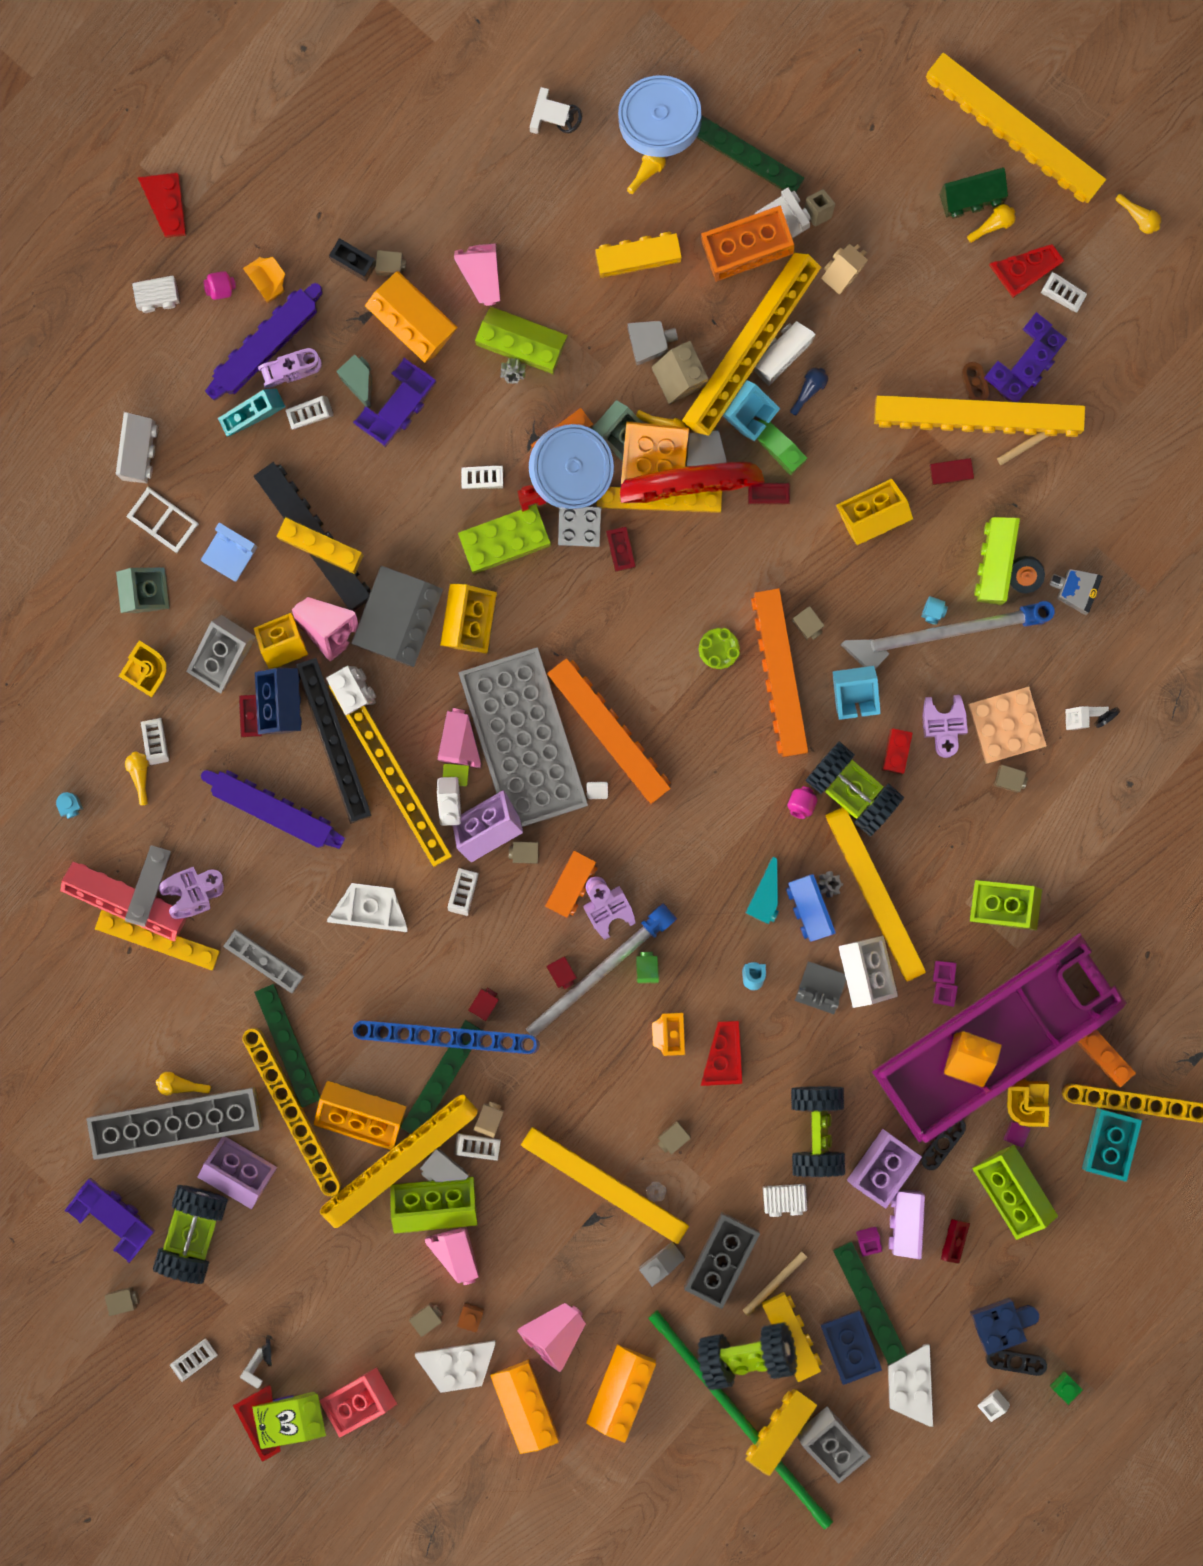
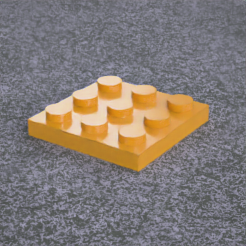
(653, 449)

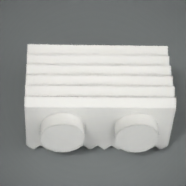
(156, 294)
(449, 801)
(785, 1199)

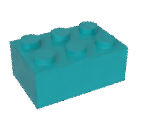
(1111, 1144)

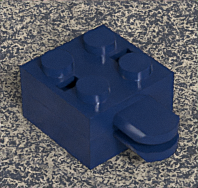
(1004, 1326)

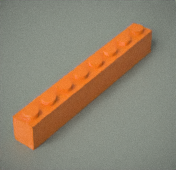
(780, 673)
(608, 730)

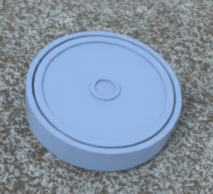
(659, 116)
(571, 466)

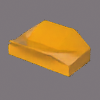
(267, 277)
(669, 1034)

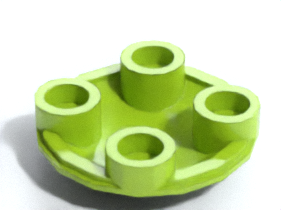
(719, 648)

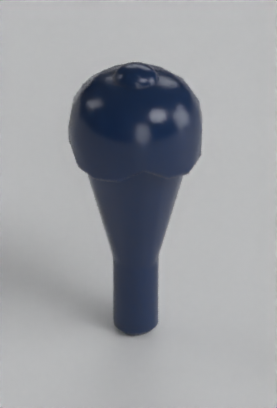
(815, 380)

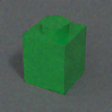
(1066, 1387)

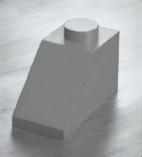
(863, 653)
(442, 1168)
(661, 1264)

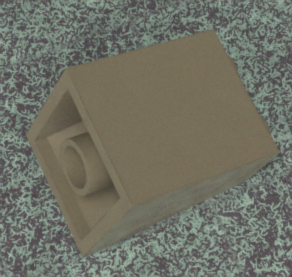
(680, 373)

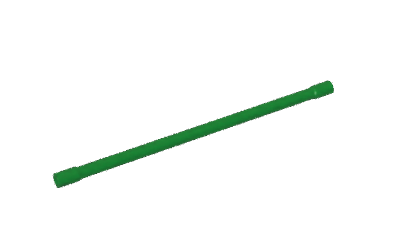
(664, 1328)

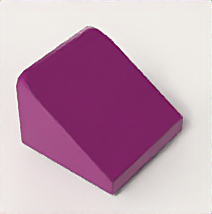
(1016, 1134)
(869, 1241)

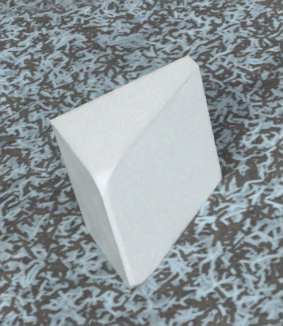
(597, 790)
(994, 1405)

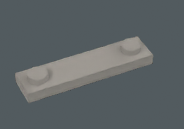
(147, 886)
(263, 961)

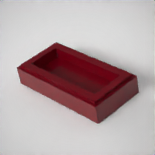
(951, 471)
(769, 493)

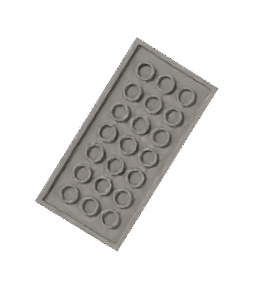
(523, 736)

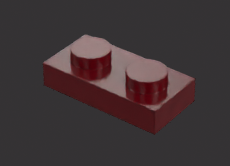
(620, 549)
(248, 716)
(955, 1241)

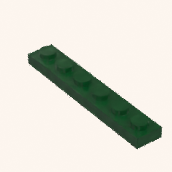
(748, 156)
(287, 1045)
(438, 1083)
(869, 1302)

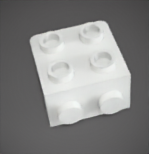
(795, 217)
(351, 689)

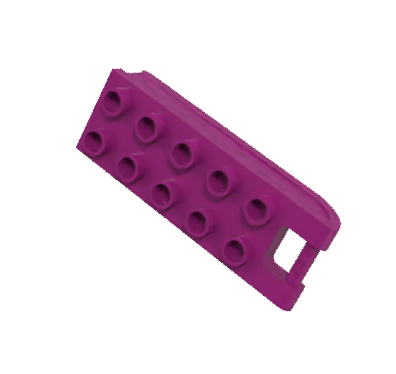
(1030, 1018)

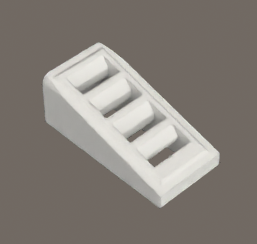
(1067, 286)
(327, 412)
(499, 477)
(155, 758)
(460, 909)
(459, 1146)
(175, 1364)

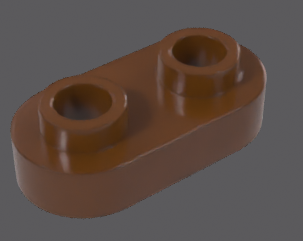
(976, 382)

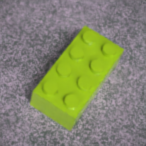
(504, 539)

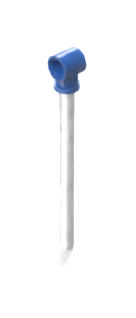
(1027, 616)
(658, 921)

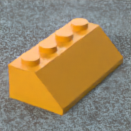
(411, 316)
(359, 1115)
(621, 1393)
(525, 1407)

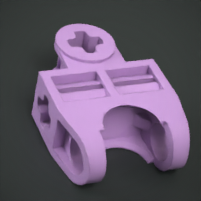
(281, 367)
(946, 733)
(200, 888)
(606, 906)

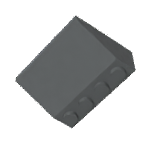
(397, 616)

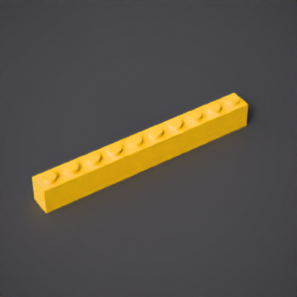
(1015, 128)
(751, 343)
(979, 415)
(398, 785)

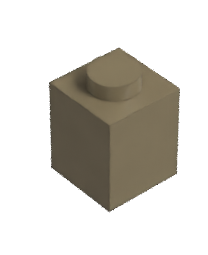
(819, 207)
(389, 262)
(808, 623)
(1010, 779)
(524, 852)
(673, 1138)
(121, 1301)
(426, 1319)

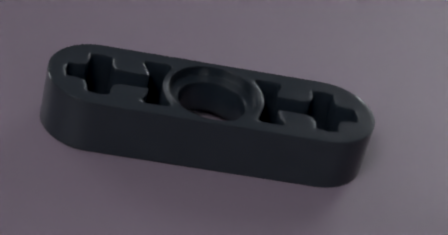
(952, 1143)
(1030, 1370)

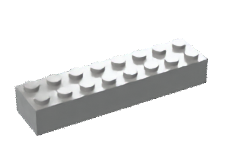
(174, 1123)

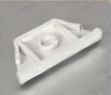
(370, 908)
(457, 1366)
(911, 1385)

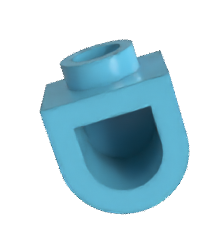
(934, 610)
(68, 805)
(754, 975)

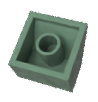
(357, 378)
(613, 427)
(142, 590)

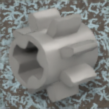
(513, 370)
(834, 882)

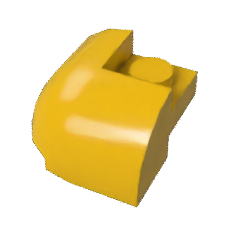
(144, 669)
(1029, 1103)

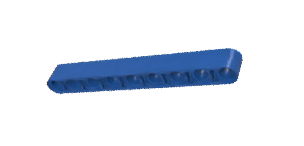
(436, 1034)

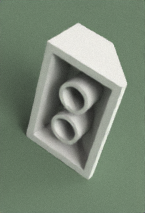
(783, 352)
(136, 448)
(868, 971)

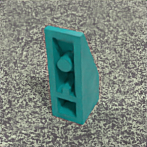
(252, 411)
(765, 898)

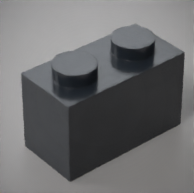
(352, 260)

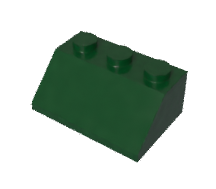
(974, 193)

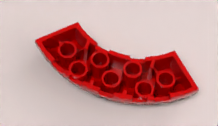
(689, 481)

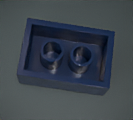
(278, 701)

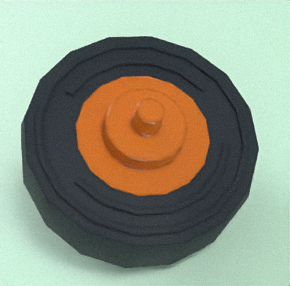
(1027, 574)

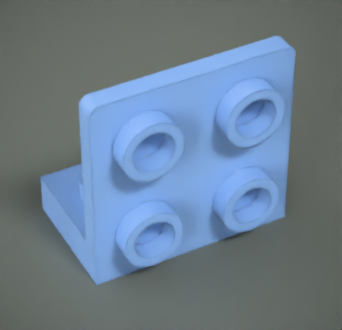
(228, 552)

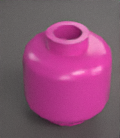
(219, 285)
(802, 802)

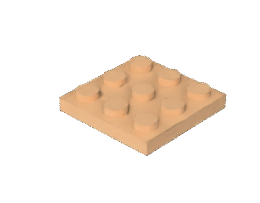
(1007, 725)

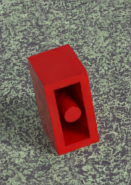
(897, 751)

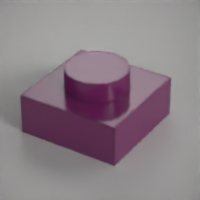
(944, 972)
(945, 994)

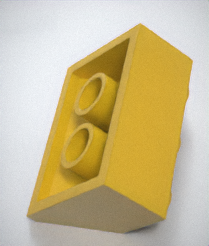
(874, 511)
(468, 618)

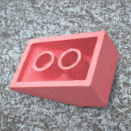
(358, 1402)

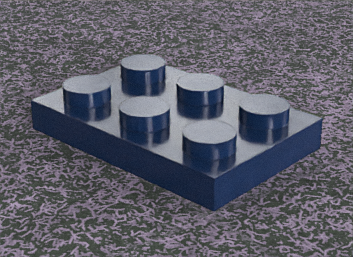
(851, 1347)

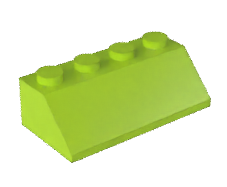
(521, 340)
(997, 560)
(1015, 1192)
(433, 1205)

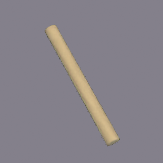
(1021, 448)
(774, 1283)

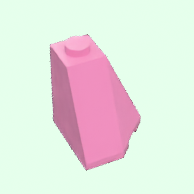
(481, 271)
(326, 625)
(458, 741)
(455, 1253)
(554, 1334)

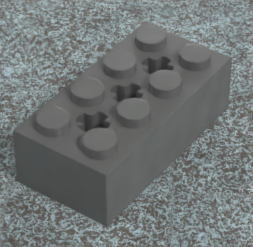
(728, 1272)

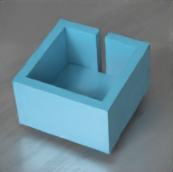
(749, 403)
(859, 687)

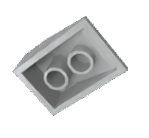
(220, 653)
(832, 1445)

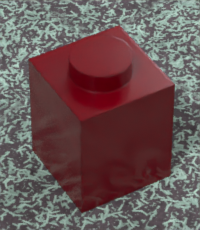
(562, 973)
(484, 1003)

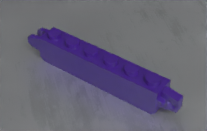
(265, 342)
(271, 810)

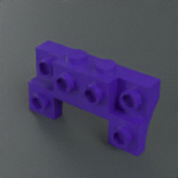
(1027, 371)
(400, 407)
(114, 1214)

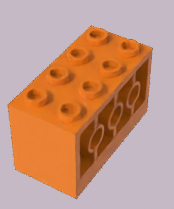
(748, 243)

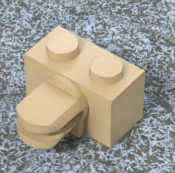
(844, 268)

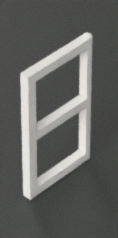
(171, 507)

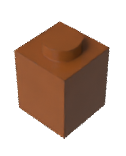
(470, 1317)

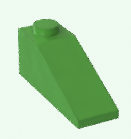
(781, 448)
(647, 968)

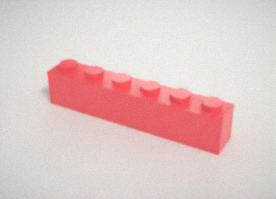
(116, 897)

